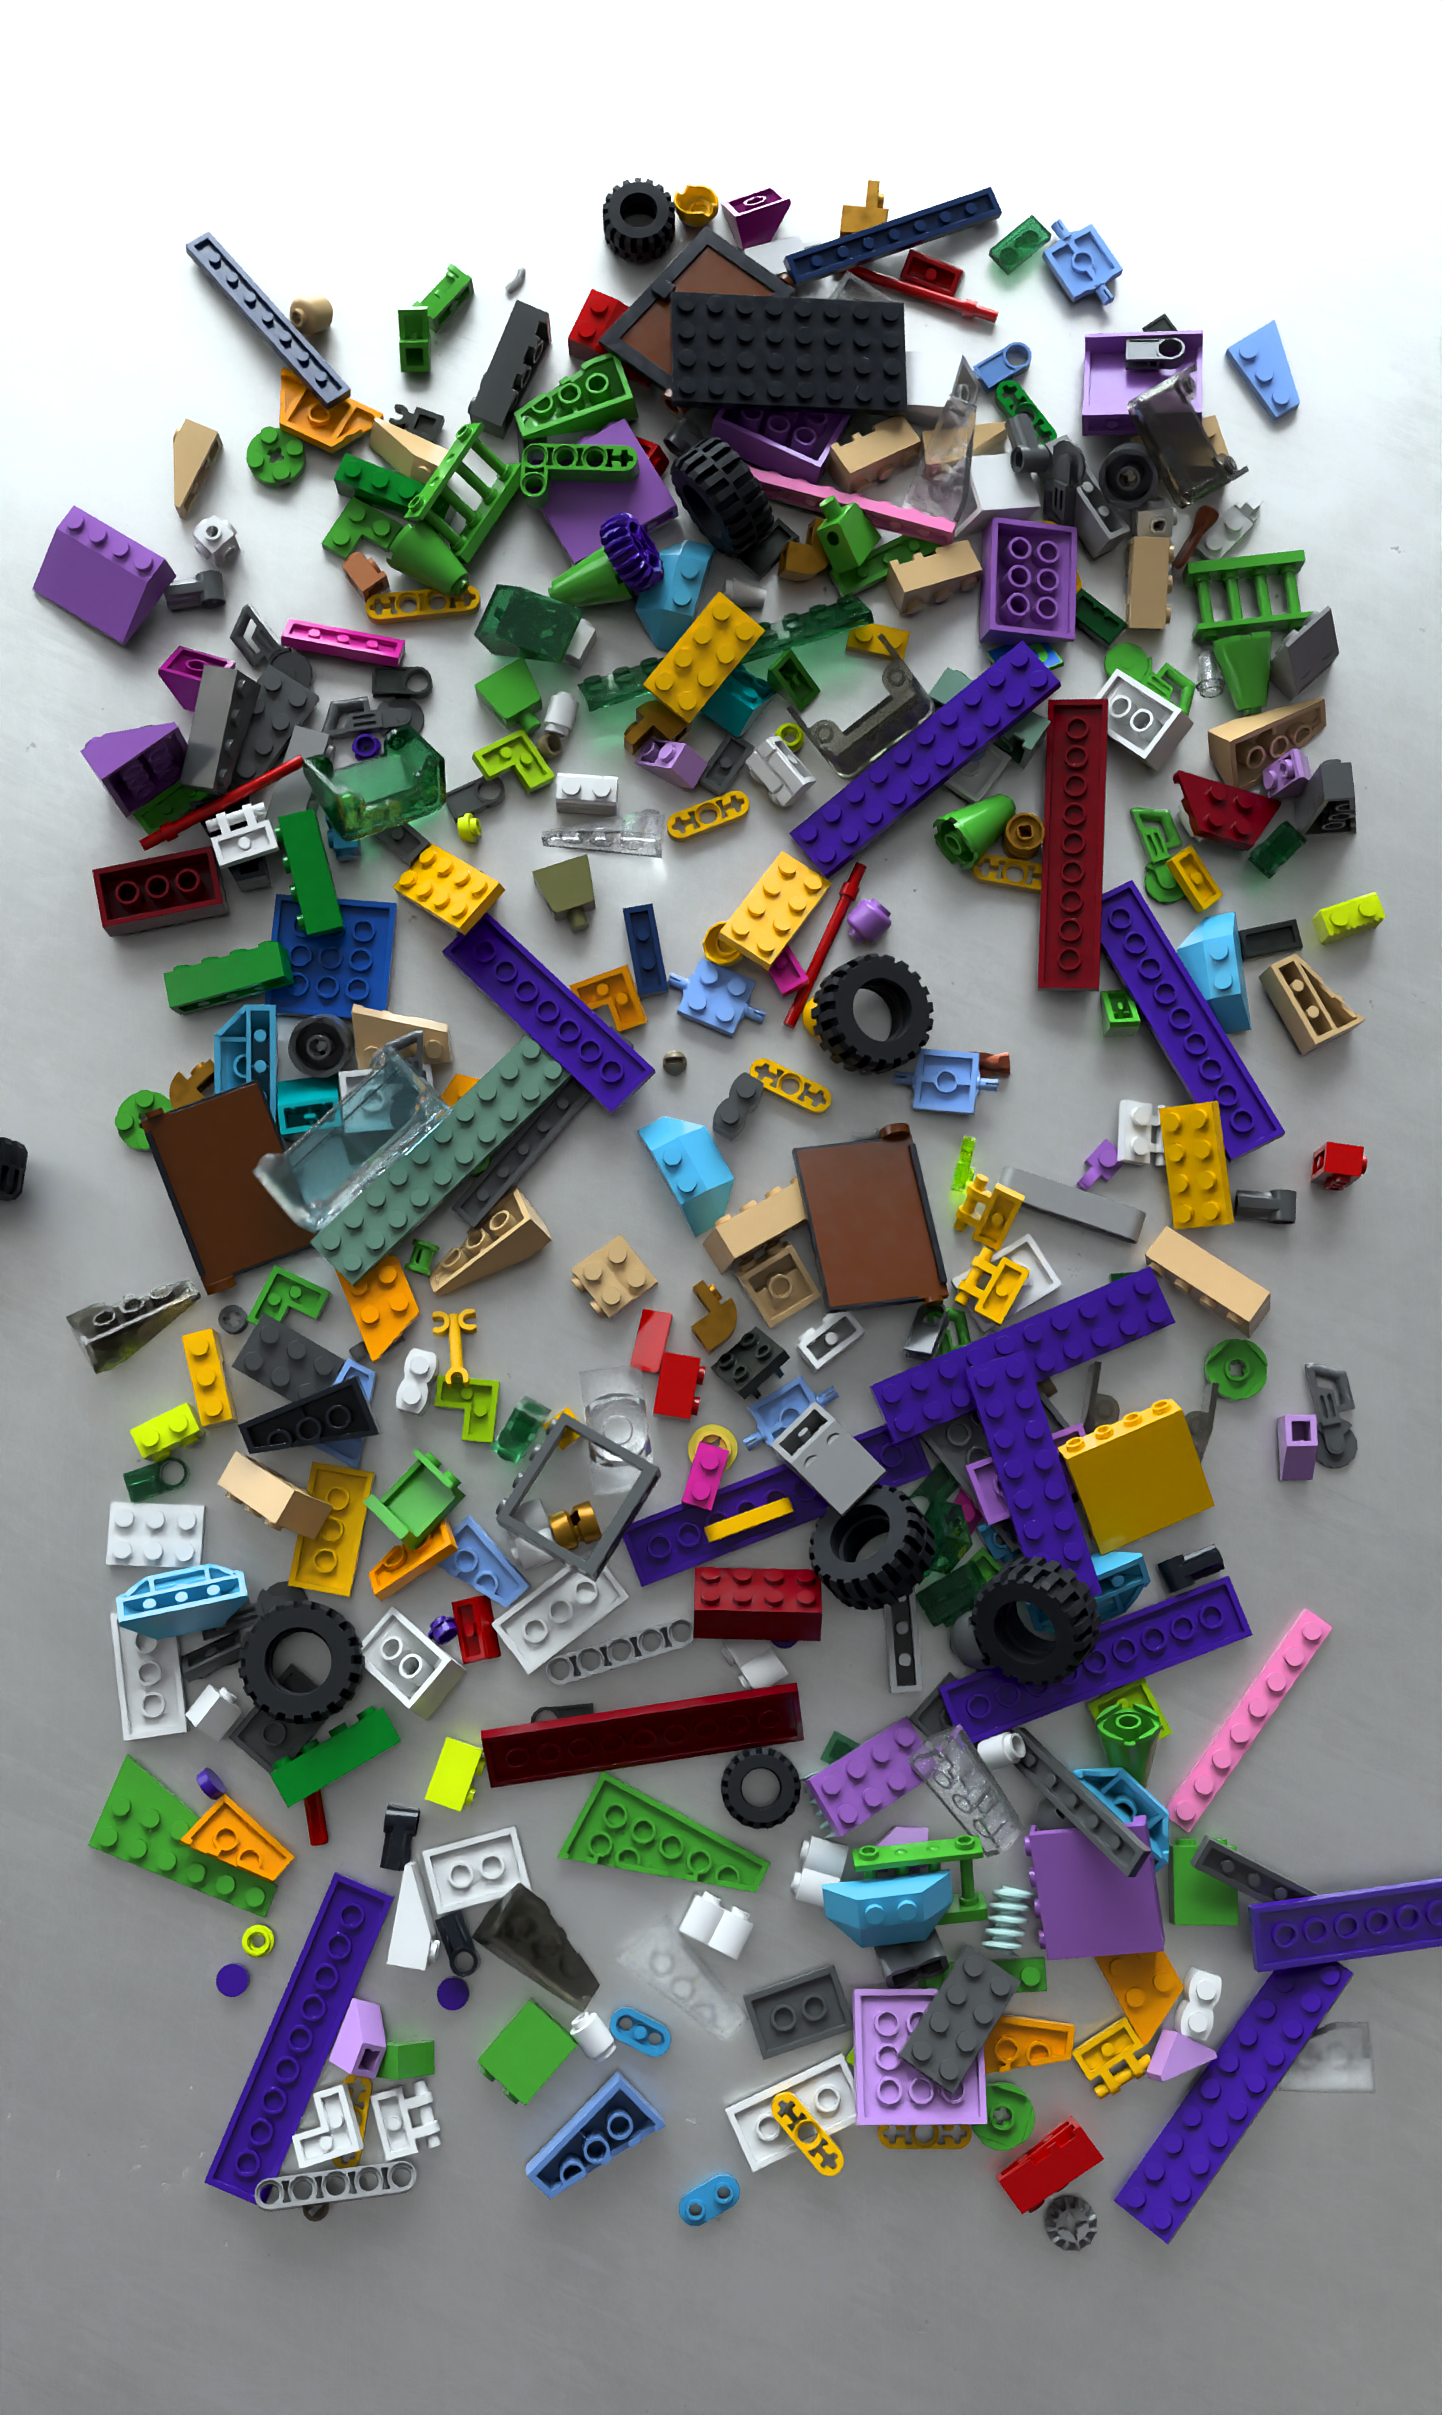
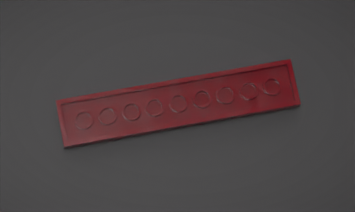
(1073, 845)
(642, 1735)

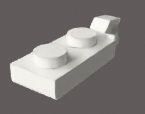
(1228, 529)

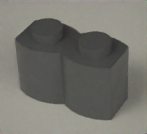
(742, 1100)
(911, 1961)

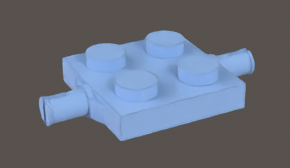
(1082, 262)
(716, 997)
(946, 1081)
(781, 1409)

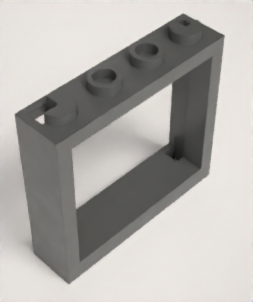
(620, 1523)

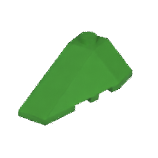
(581, 402)

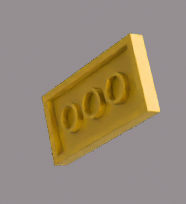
(703, 657)
(448, 888)
(774, 910)
(1196, 1165)
(332, 1558)

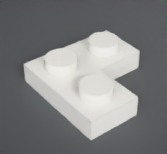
(338, 2129)

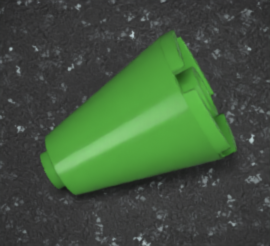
(427, 558)
(590, 583)
(1246, 669)
(973, 829)
(1130, 1738)

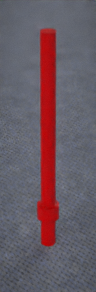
(968, 308)
(170, 831)
(848, 893)

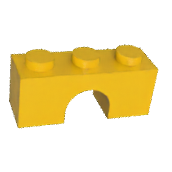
(208, 1380)

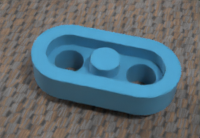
(638, 2034)
(708, 2199)

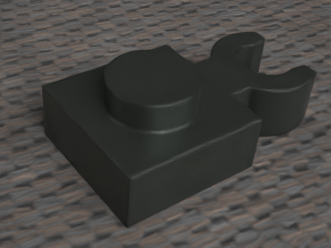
(421, 423)

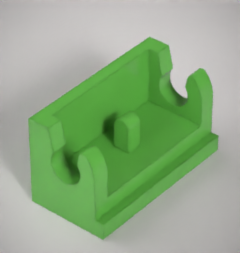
(447, 297)

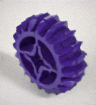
(631, 552)

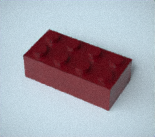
(160, 891)
(757, 1604)

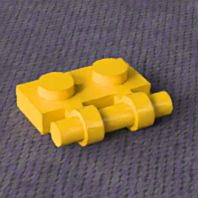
(997, 1217)
(1000, 1291)
(1108, 2049)

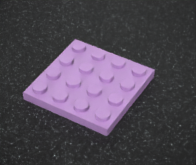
(888, 2087)

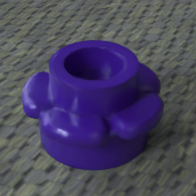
(366, 740)
(443, 1630)

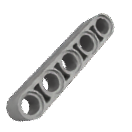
(1075, 1205)
(604, 1651)
(321, 2196)

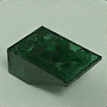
(527, 625)

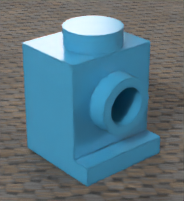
(344, 850)
(988, 1539)

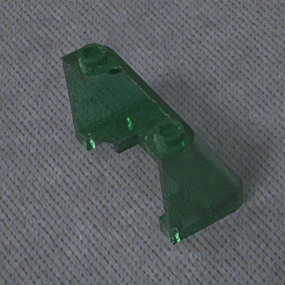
(380, 790)

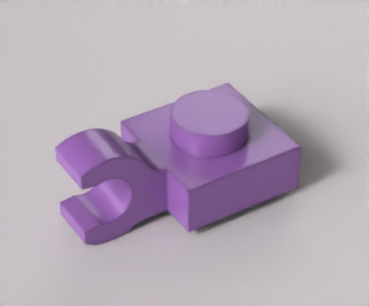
(1102, 1164)

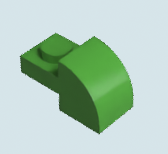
(414, 339)

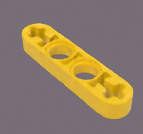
(423, 610)

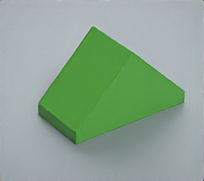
(792, 681)
(1118, 1014)
(407, 2060)

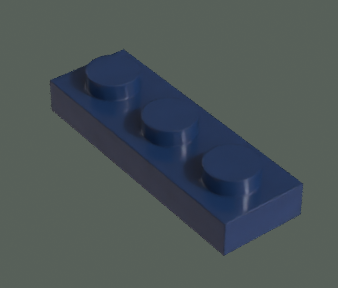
(645, 950)

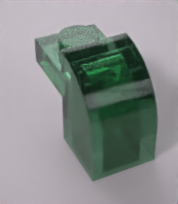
(1277, 849)
(521, 1430)

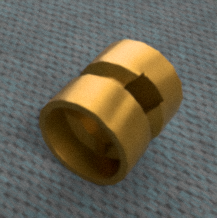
(1023, 836)
(575, 1526)

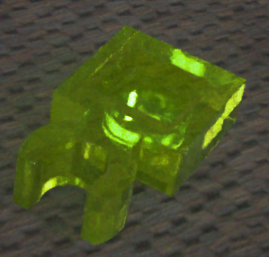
(963, 1172)

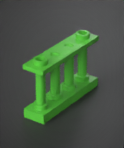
(493, 498)
(1258, 569)
(968, 1905)

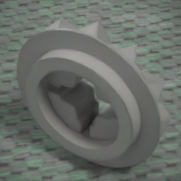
(1058, 2215)

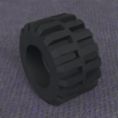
(639, 199)
(788, 1794)

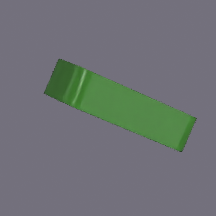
(578, 471)

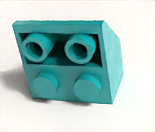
(739, 701)
(304, 1103)

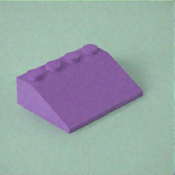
(781, 440)
(102, 575)
(1027, 582)
(137, 763)

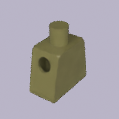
(567, 890)

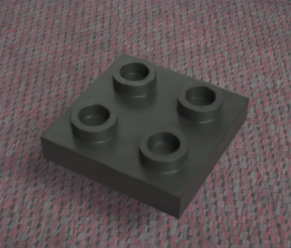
(751, 1363)

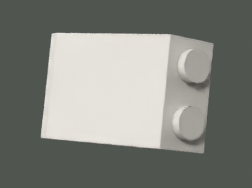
(930, 382)
(996, 493)

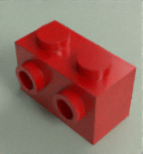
(1338, 1165)
(677, 1387)

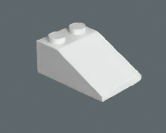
(1143, 720)
(410, 1663)
(414, 1929)

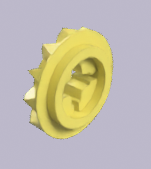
(709, 1434)

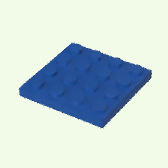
(337, 967)

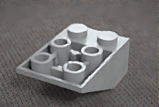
(1305, 654)
(828, 1458)

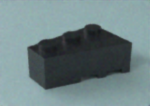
(249, 874)

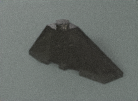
(119, 1330)
(532, 1942)

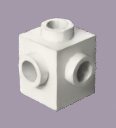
(1154, 518)
(215, 540)

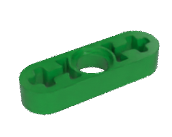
(1006, 406)

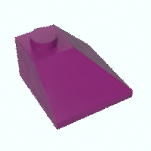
(756, 215)
(184, 672)

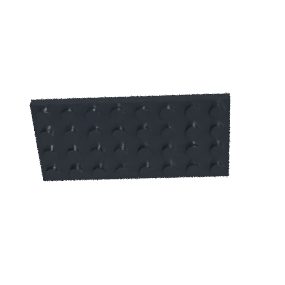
(787, 354)

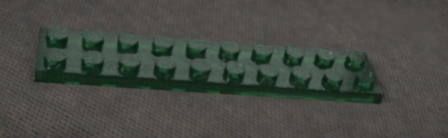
(779, 636)

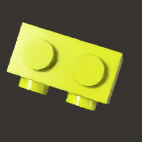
(167, 1432)
(455, 1774)

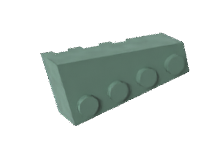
(1018, 742)

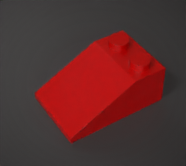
(592, 323)

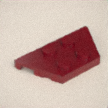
(1224, 811)

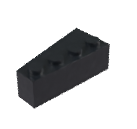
(322, 1417)

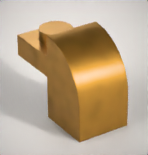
(859, 217)
(805, 560)
(654, 720)
(188, 1091)
(721, 1321)

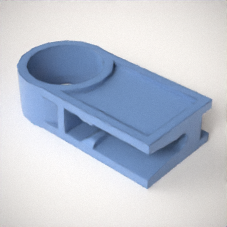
(997, 368)

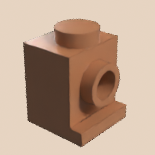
(364, 575)

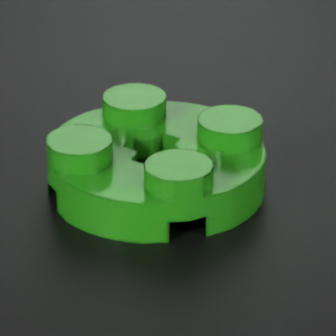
(281, 472)
(131, 1112)
(1236, 1351)
(1011, 2132)

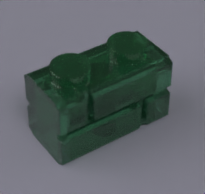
(951, 1594)

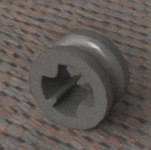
(223, 1315)

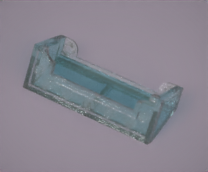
(354, 1142)

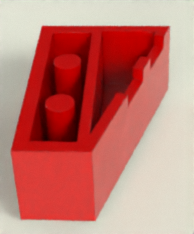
(1049, 2166)

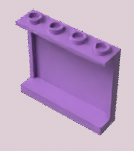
(1111, 386)
(582, 507)
(1088, 1900)

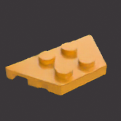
(309, 420)
(381, 1305)
(1143, 1987)

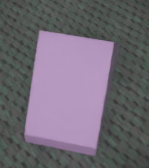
(1176, 2055)

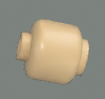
(311, 313)

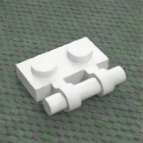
(244, 843)
(1135, 1134)
(395, 2122)

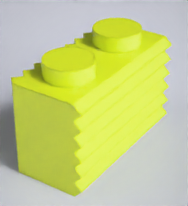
(1348, 918)

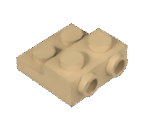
(613, 1278)
(777, 1282)

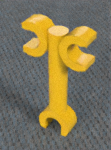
(454, 1324)

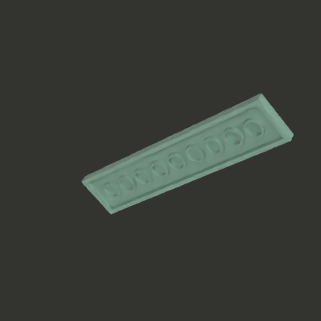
(441, 1161)

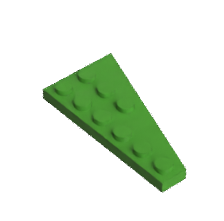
(144, 1828)
(643, 1835)

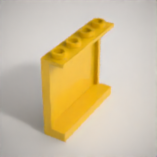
(1137, 1475)

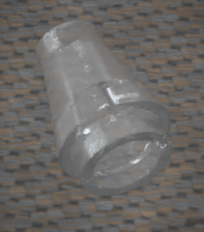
(1209, 676)

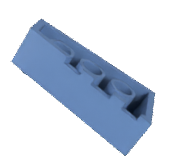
(600, 2130)

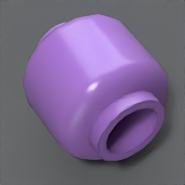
(869, 921)

